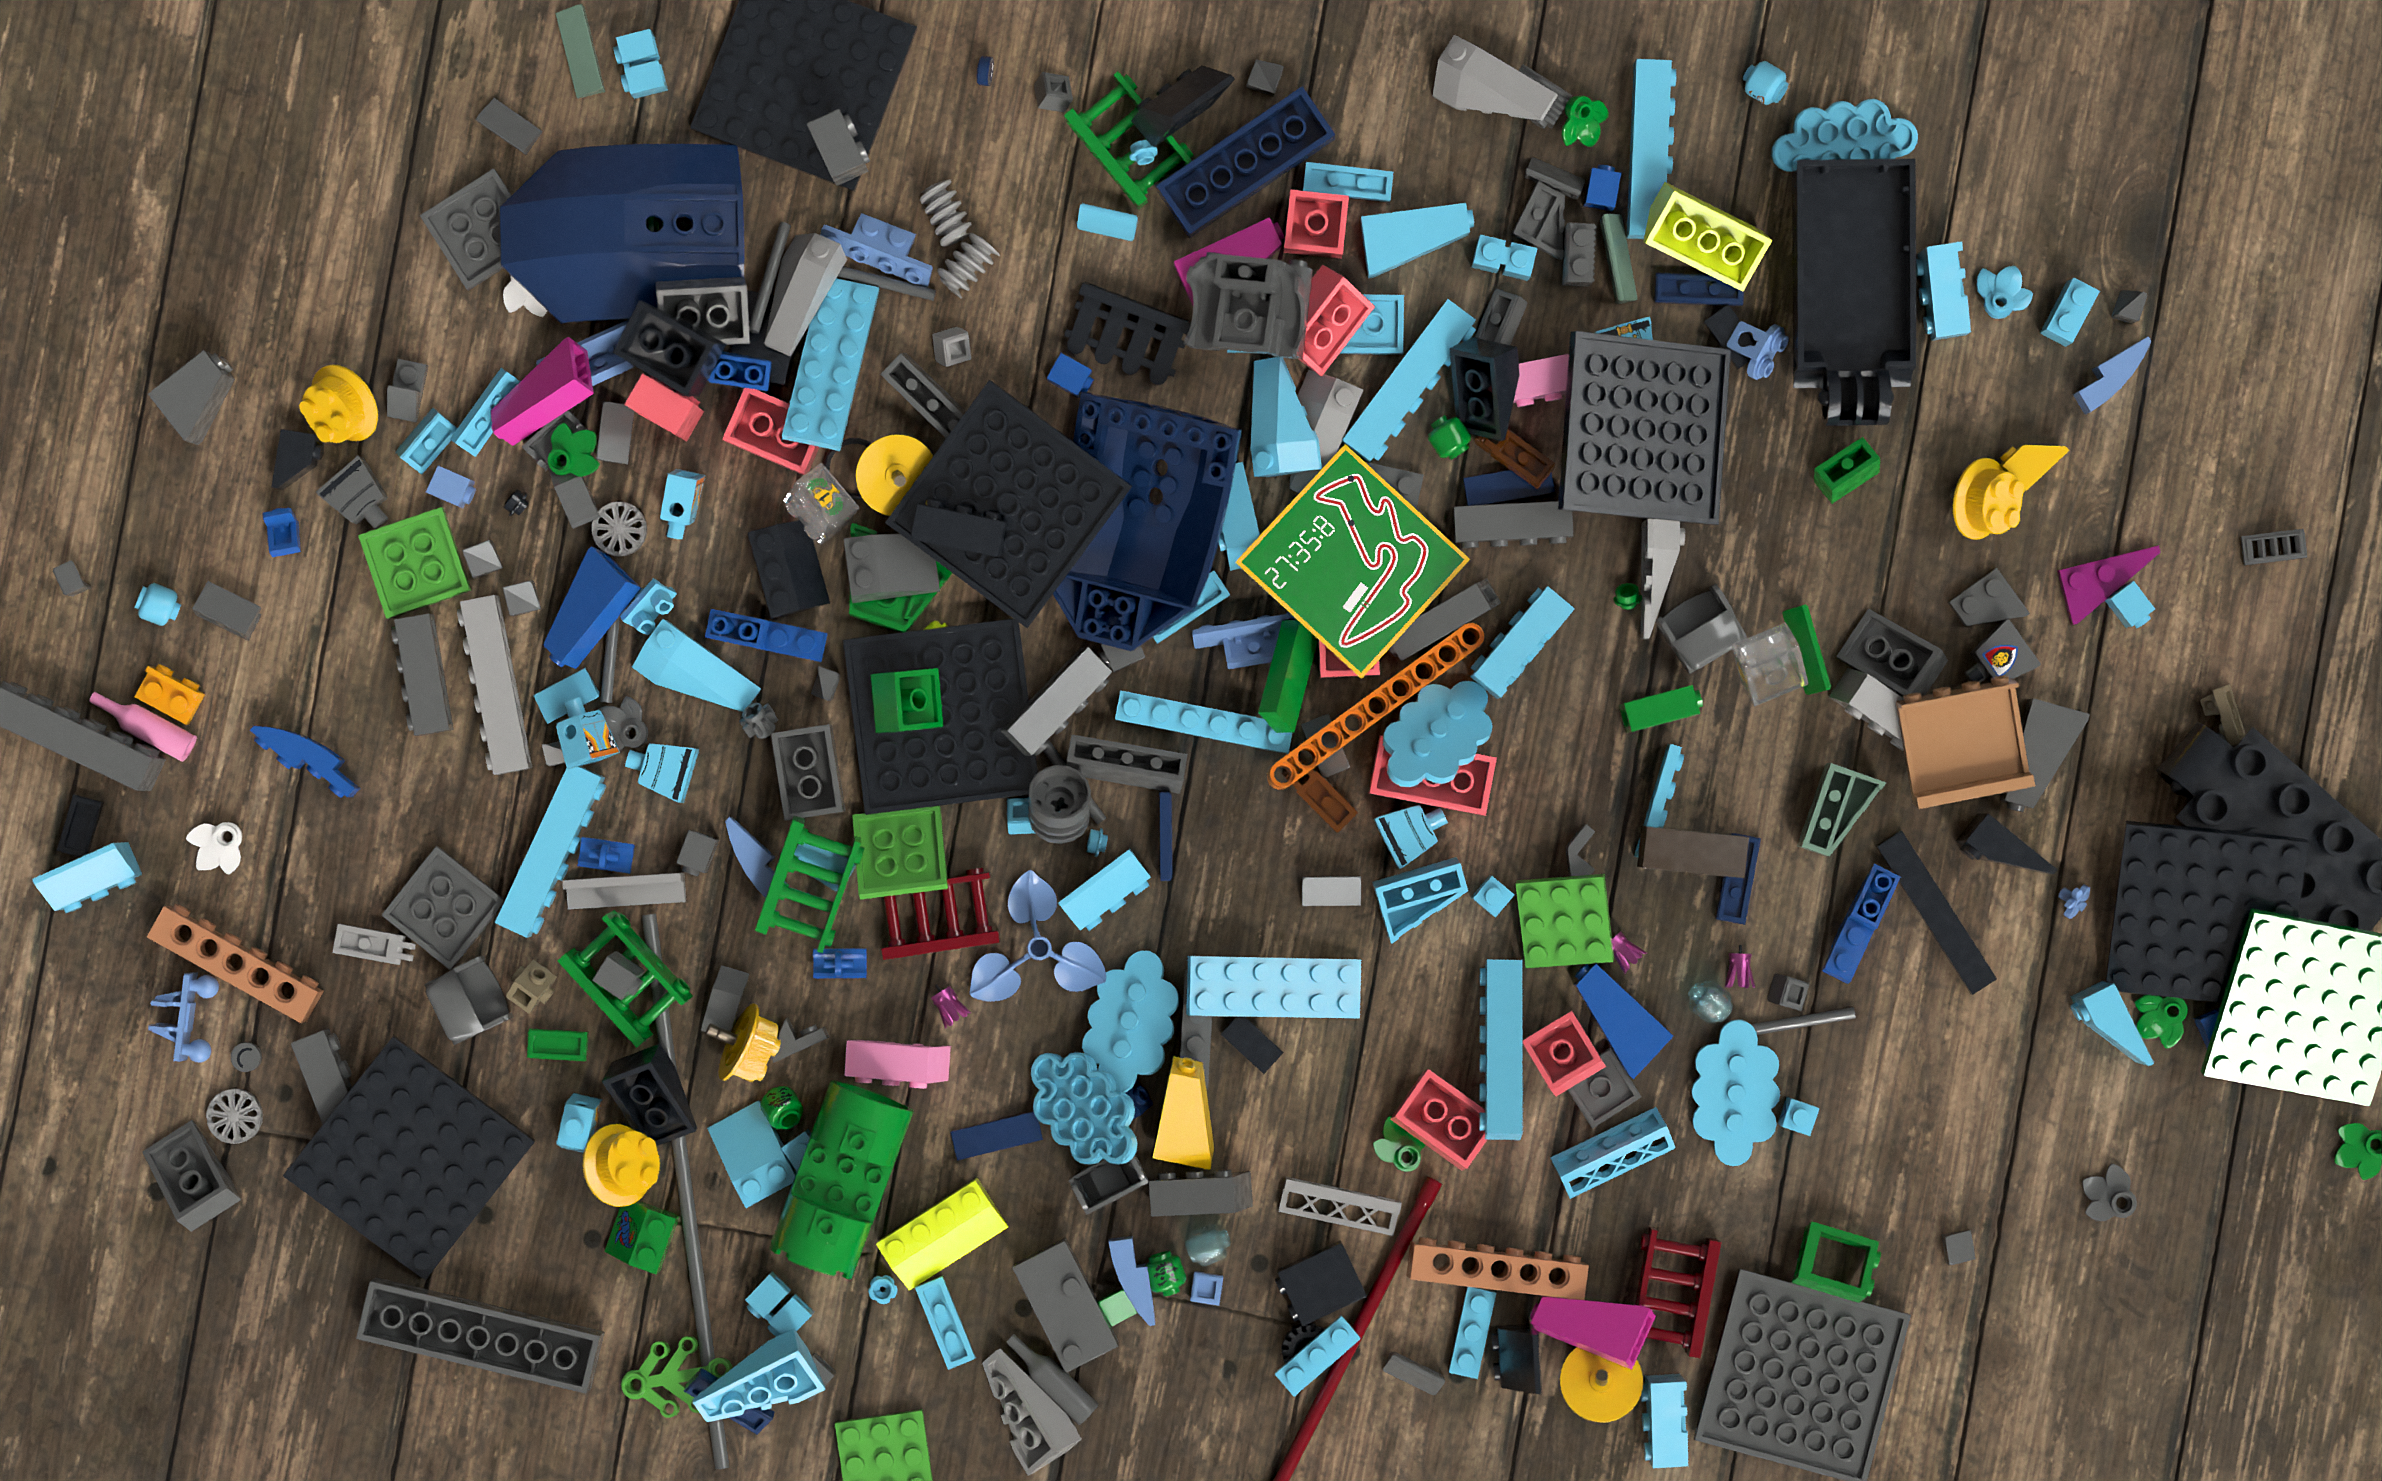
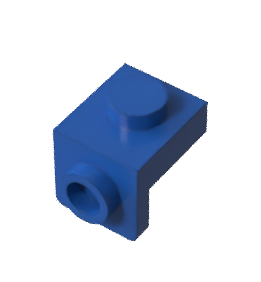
(282, 532)

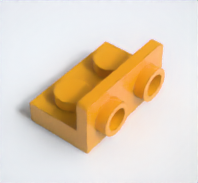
(169, 694)

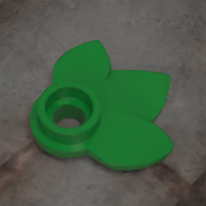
(1583, 120)
(576, 448)
(2158, 1022)
(1396, 1142)
(2357, 1150)

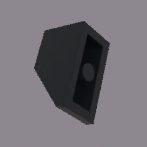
(295, 457)

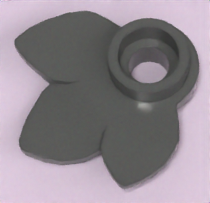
(622, 720)
(2106, 1191)

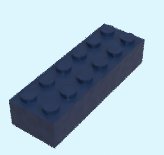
(1245, 162)

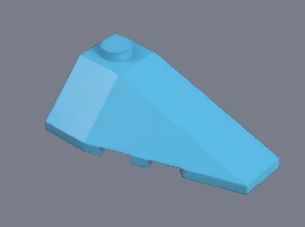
(1279, 430)
(686, 666)
(770, 1375)

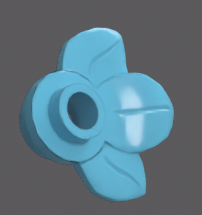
(2003, 287)

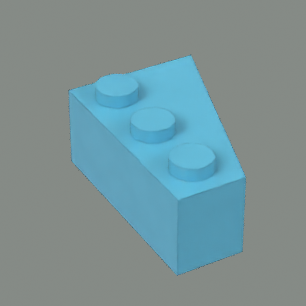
(1943, 291)
(1240, 522)
(1417, 894)
(1665, 1421)

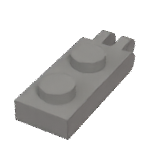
(371, 944)

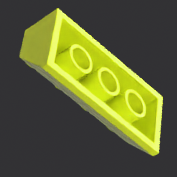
(1705, 237)
(942, 1234)

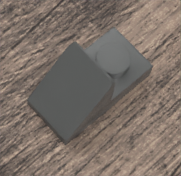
(407, 390)
(791, 1043)

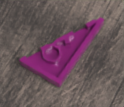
(2093, 582)

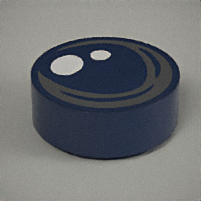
(985, 70)

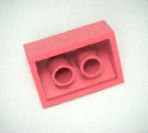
(1333, 318)

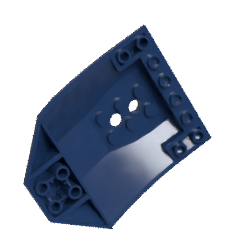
(582, 235)
(1148, 556)

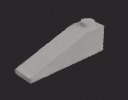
(1482, 82)
(801, 286)
(1329, 411)
(1659, 554)
(1036, 1422)

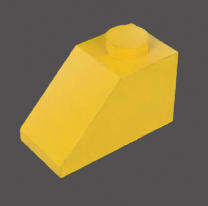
(2031, 461)

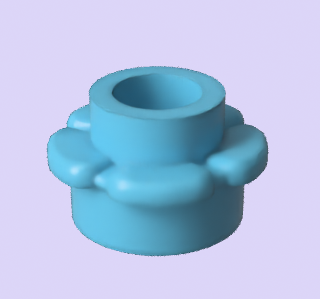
(1143, 152)
(1096, 842)
(882, 1297)

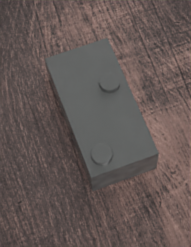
(1065, 1305)

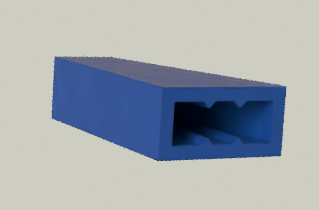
(590, 608)
(1624, 1023)

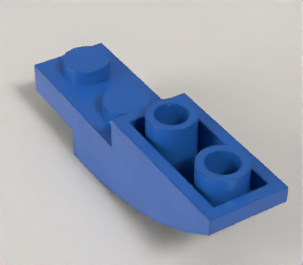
(741, 371)
(766, 635)
(297, 749)
(1860, 923)

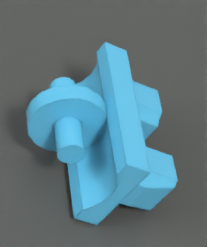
(648, 604)

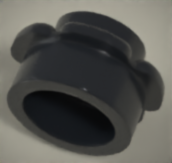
(516, 503)

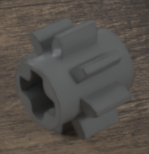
(758, 720)

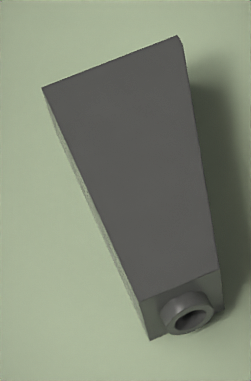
(1446, 618)
(2048, 737)

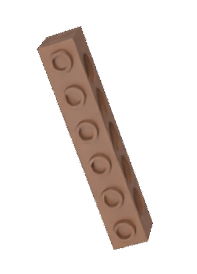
(167, 934)
(1570, 1286)

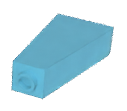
(1409, 234)

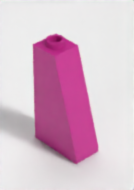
(1257, 241)
(545, 393)
(1597, 1327)

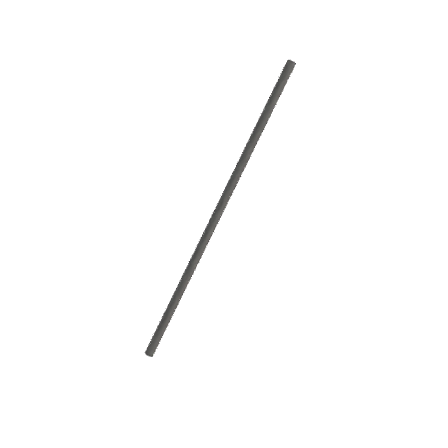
(687, 1207)

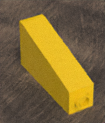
(1185, 1119)

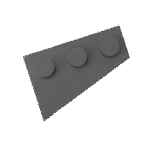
(1200, 1193)

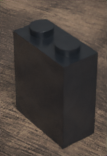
(1320, 1283)

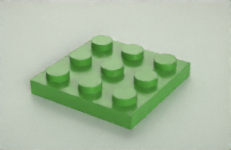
(414, 563)
(901, 852)
(1565, 921)
(884, 1448)

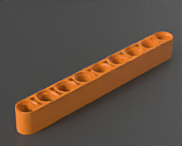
(1388, 699)

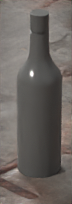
(1055, 1382)

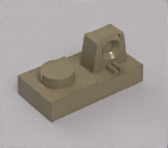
(2223, 703)

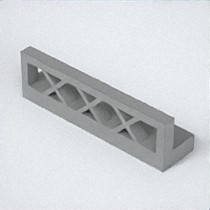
(625, 890)
(1344, 1196)

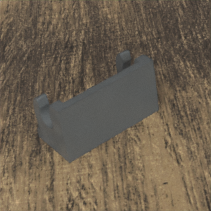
(540, 444)
(227, 610)

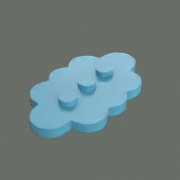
(1845, 133)
(1437, 733)
(1132, 1020)
(1735, 1092)
(1084, 1108)

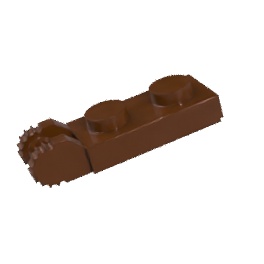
(1519, 458)
(1324, 799)

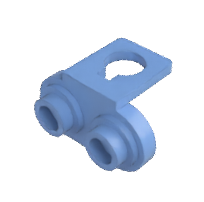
(1763, 352)

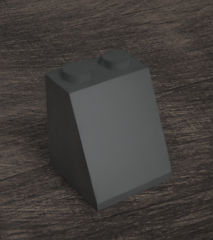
(194, 395)

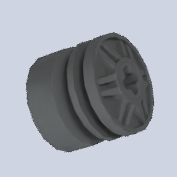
(1054, 791)

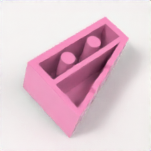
(1542, 379)
(897, 1063)

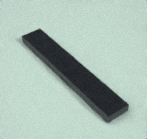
(1936, 912)

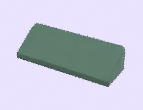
(580, 51)
(1618, 258)

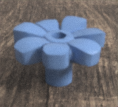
(2074, 900)

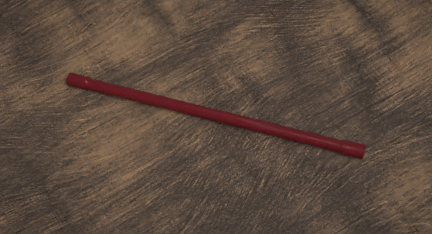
(1422, 1203)

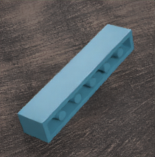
(1649, 139)
(1408, 381)
(1200, 722)
(550, 850)
(1502, 1050)

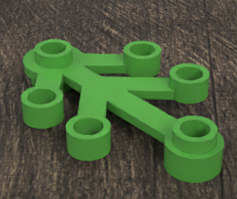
(669, 1378)

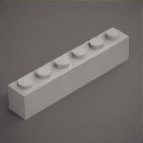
(495, 685)

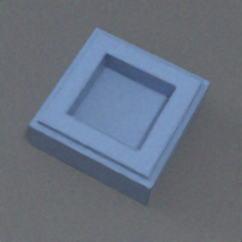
(1206, 1288)

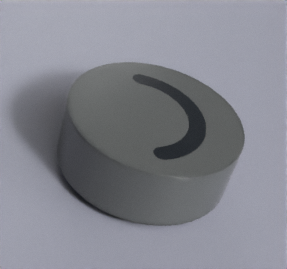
(246, 1057)

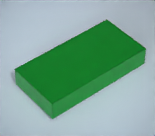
(557, 1044)

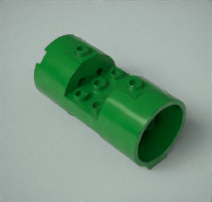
(841, 1179)

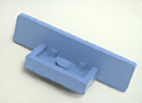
(881, 247)
(600, 350)
(1244, 641)

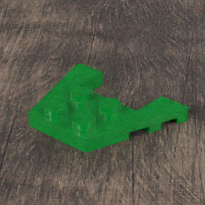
(896, 612)

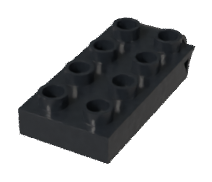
(1854, 284)
(2266, 793)

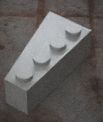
(1870, 701)

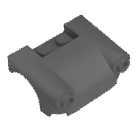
(1249, 305)

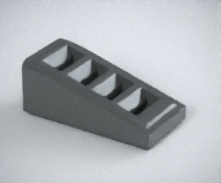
(2299, 547)

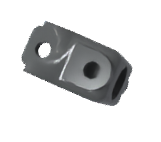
(1701, 629)
(468, 1000)
(1106, 1182)

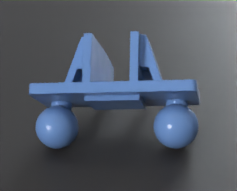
(199, 1049)

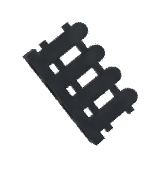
(1114, 326)

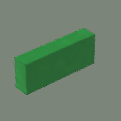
(1288, 676)

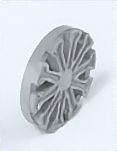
(619, 529)
(234, 1116)

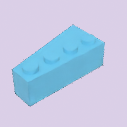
(1521, 642)

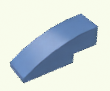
(2111, 376)
(751, 855)
(1133, 1277)

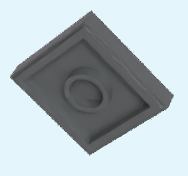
(1604, 1091)

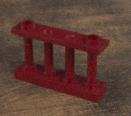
(954, 937)
(1702, 1282)

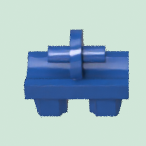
(606, 855)
(840, 963)

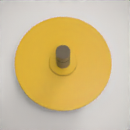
(889, 470)
(1599, 1387)

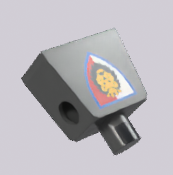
(2001, 654)

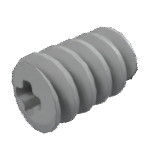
(945, 213)
(966, 264)

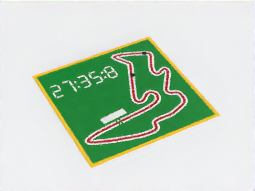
(1352, 561)

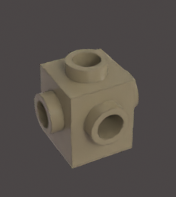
(531, 986)

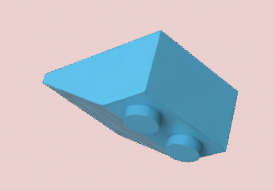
(2106, 1014)
(752, 1154)

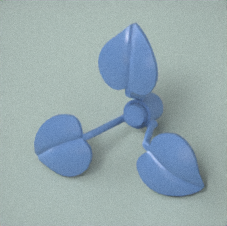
(1077, 967)

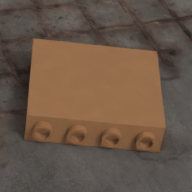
(1964, 742)

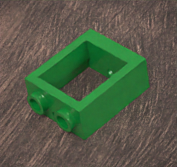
(1660, 708)
(1806, 1257)

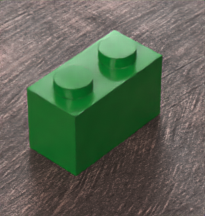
(1847, 470)

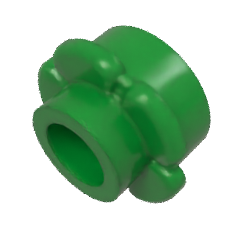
(1627, 596)

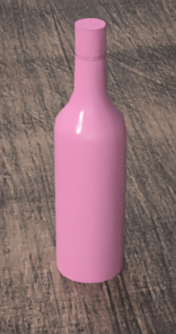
(149, 727)

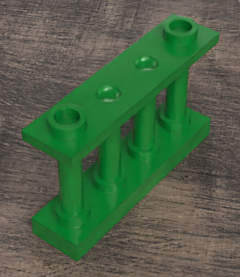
(1100, 144)
(789, 863)
(579, 968)

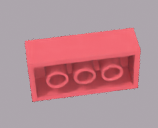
(1464, 793)

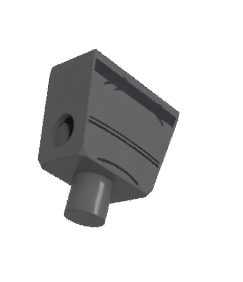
(356, 493)

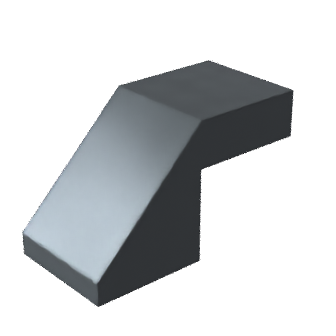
(575, 498)
(1575, 864)
(725, 998)

